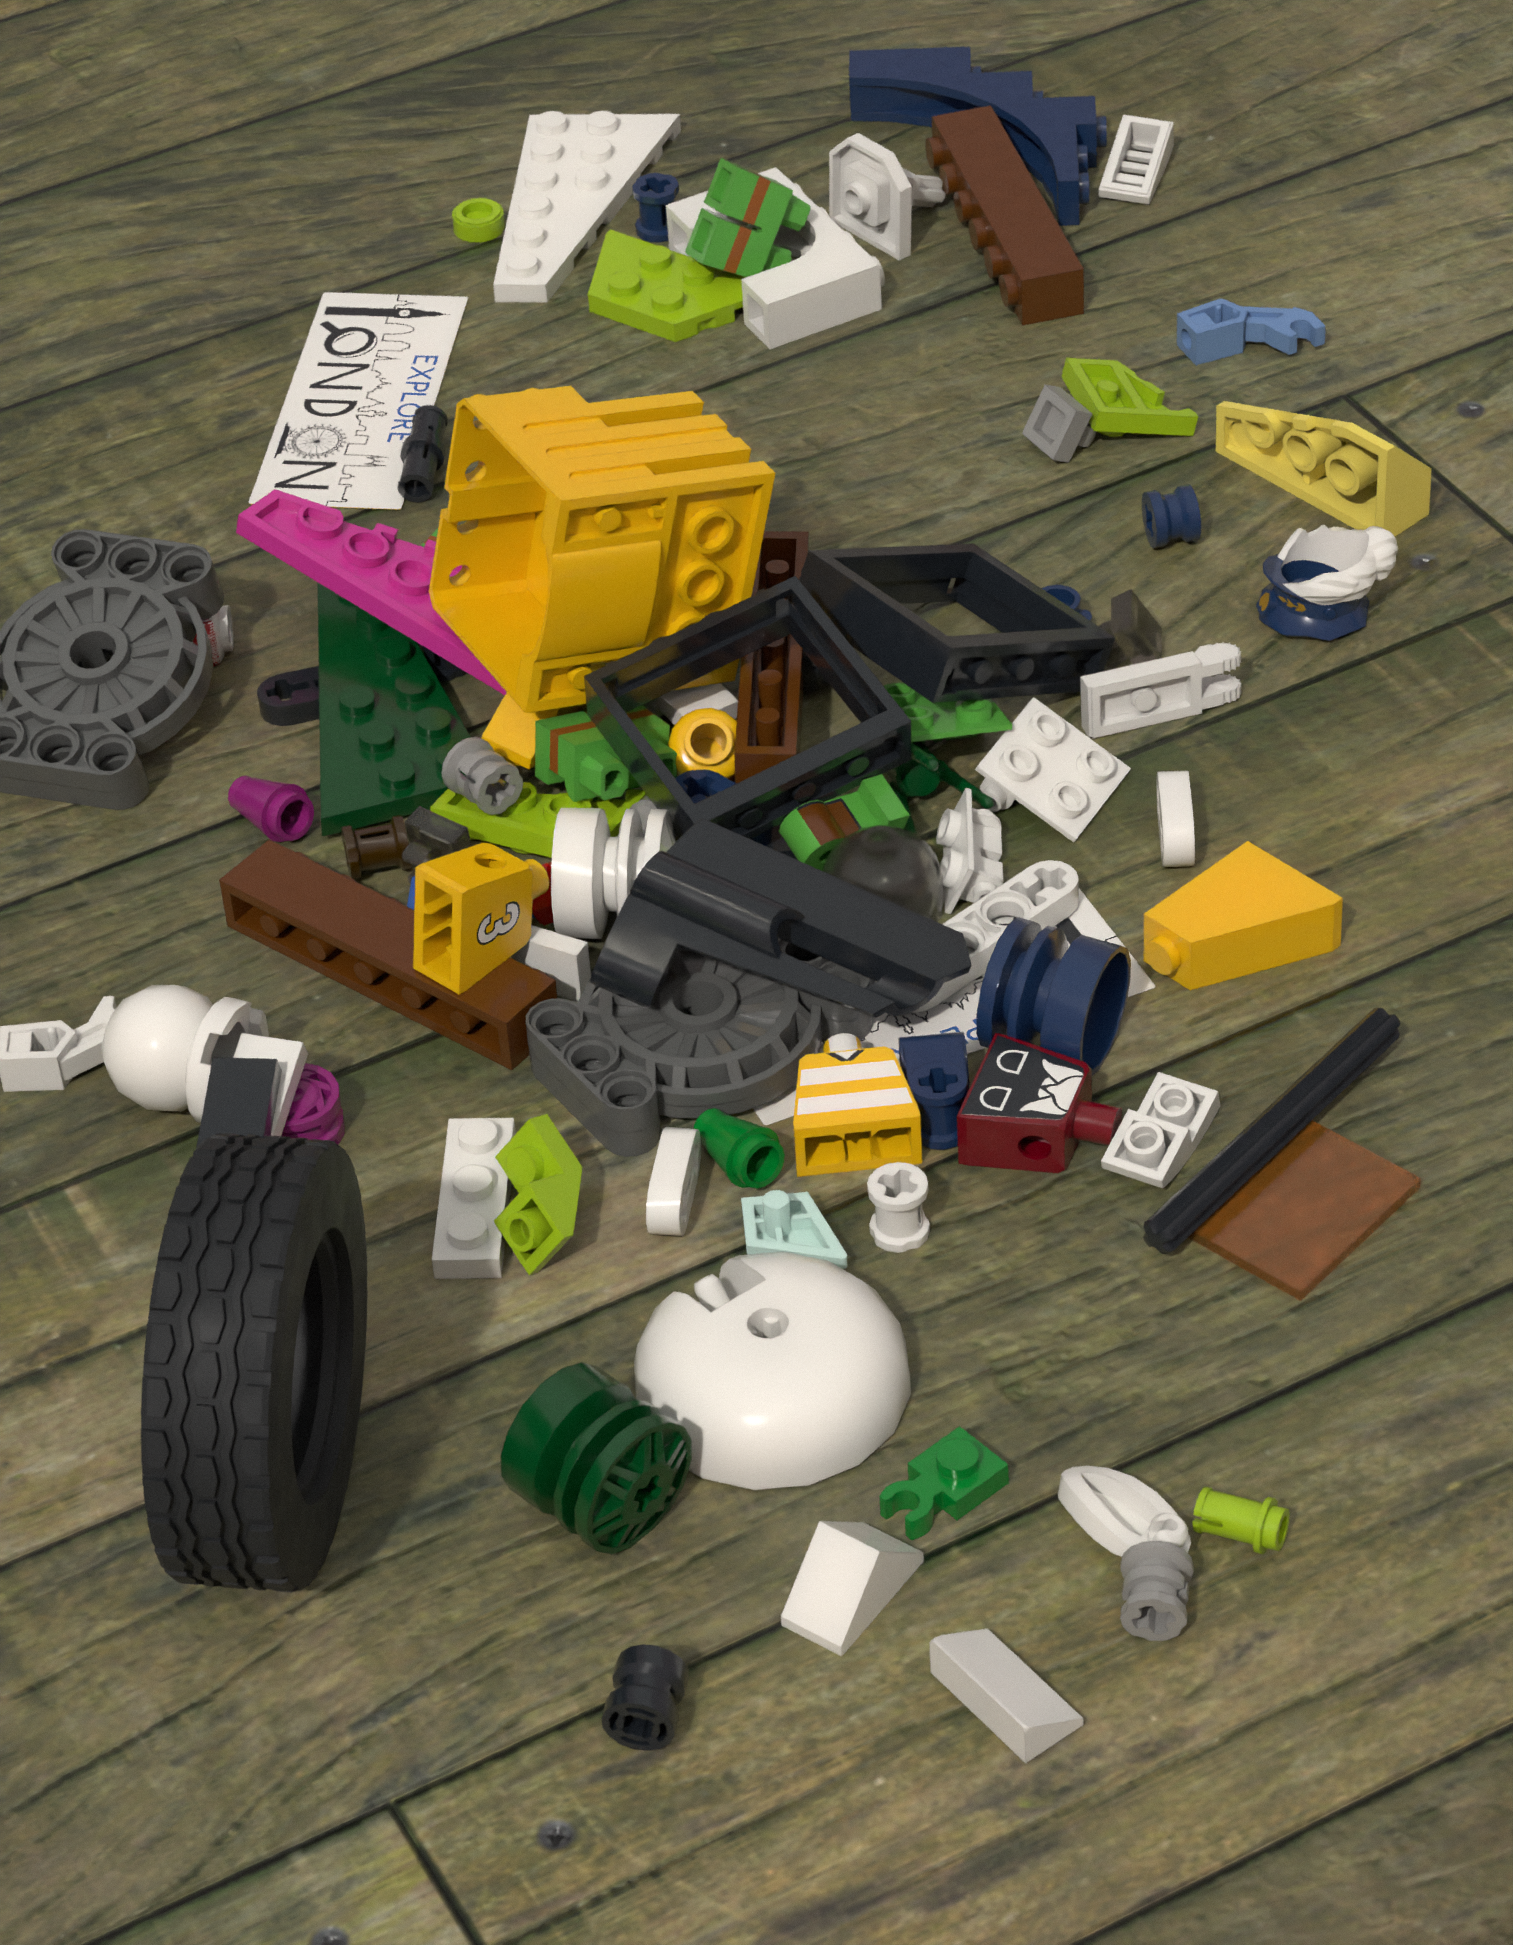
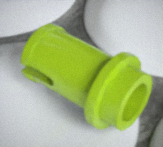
(1242, 1519)

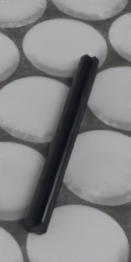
(1270, 1131)

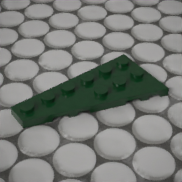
(378, 719)

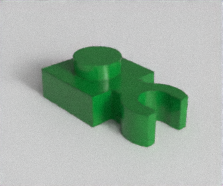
(948, 1477)

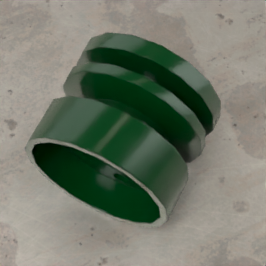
(596, 1457)

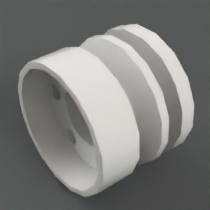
(597, 871)

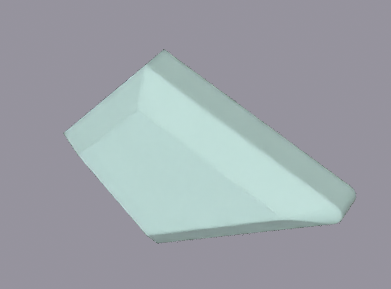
(789, 1225)

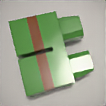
(751, 199)
(576, 752)

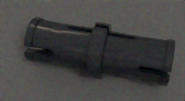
(420, 471)

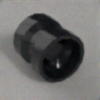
(645, 1697)

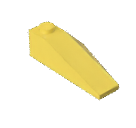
(1327, 465)

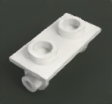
(969, 852)

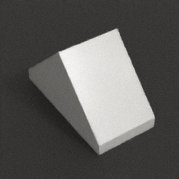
(846, 1582)

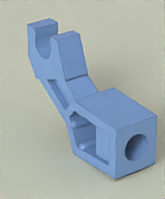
(1224, 328)

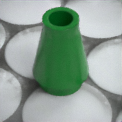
(743, 1150)

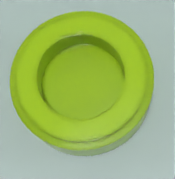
(478, 220)

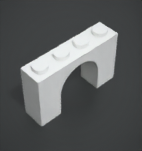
(819, 290)

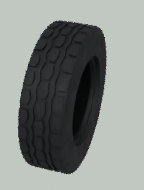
(254, 1362)

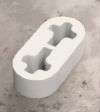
(1175, 819)
(673, 1181)

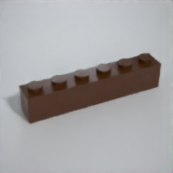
(1006, 216)
(773, 675)
(369, 947)

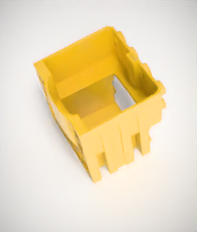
(591, 533)

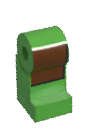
(820, 825)

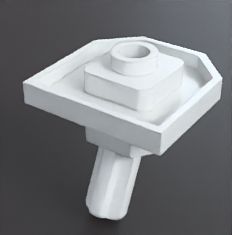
(876, 195)

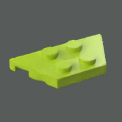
(661, 289)

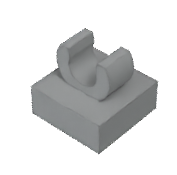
(1059, 424)

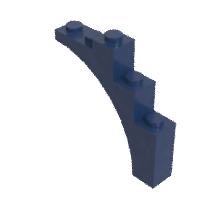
(1051, 134)

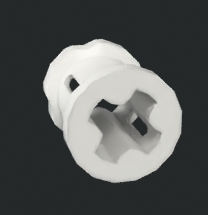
(898, 1197)

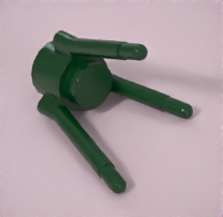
(922, 776)

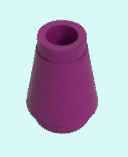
(274, 807)

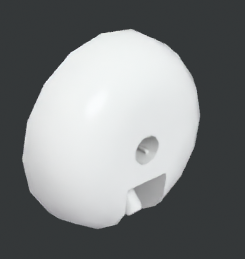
(776, 1370)

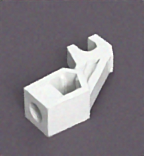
(50, 1052)

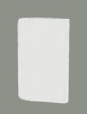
(1002, 1691)

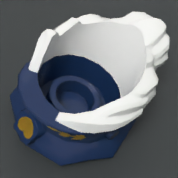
(1324, 580)

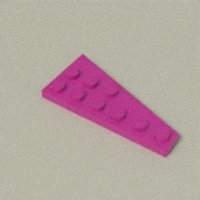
(362, 566)

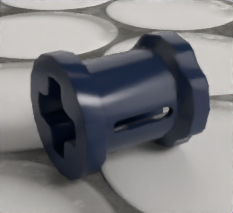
(653, 205)

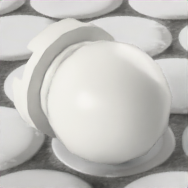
(165, 1042)

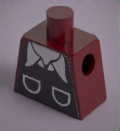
(1030, 1110)

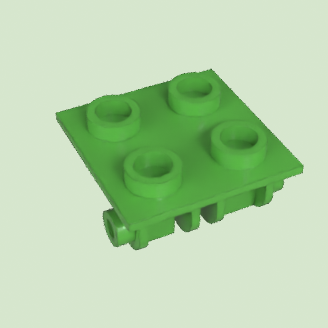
(947, 719)

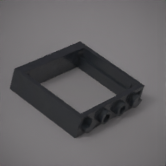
(718, 639)
(1041, 640)

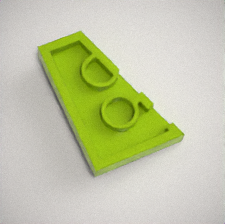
(531, 820)

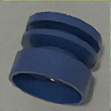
(1054, 993)

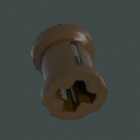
(375, 846)

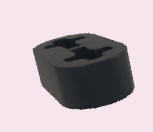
(303, 694)

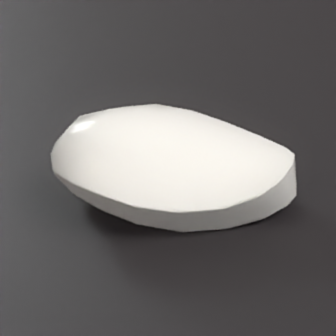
(1119, 1509)

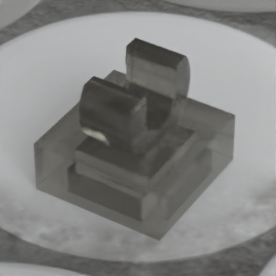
(1135, 631)
(432, 837)

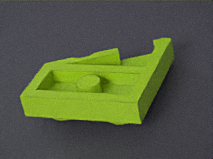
(1122, 400)

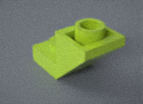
(548, 1189)

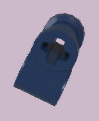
(939, 1082)

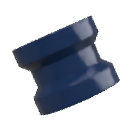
(1171, 516)

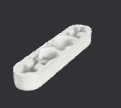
(1040, 893)

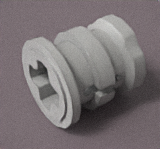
(483, 771)
(1155, 1589)

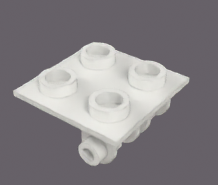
(1050, 770)

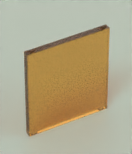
(1306, 1210)

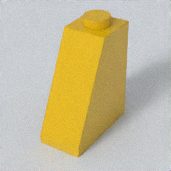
(1240, 920)

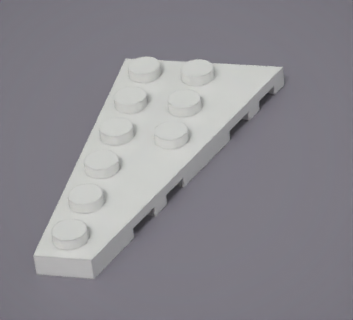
(567, 184)

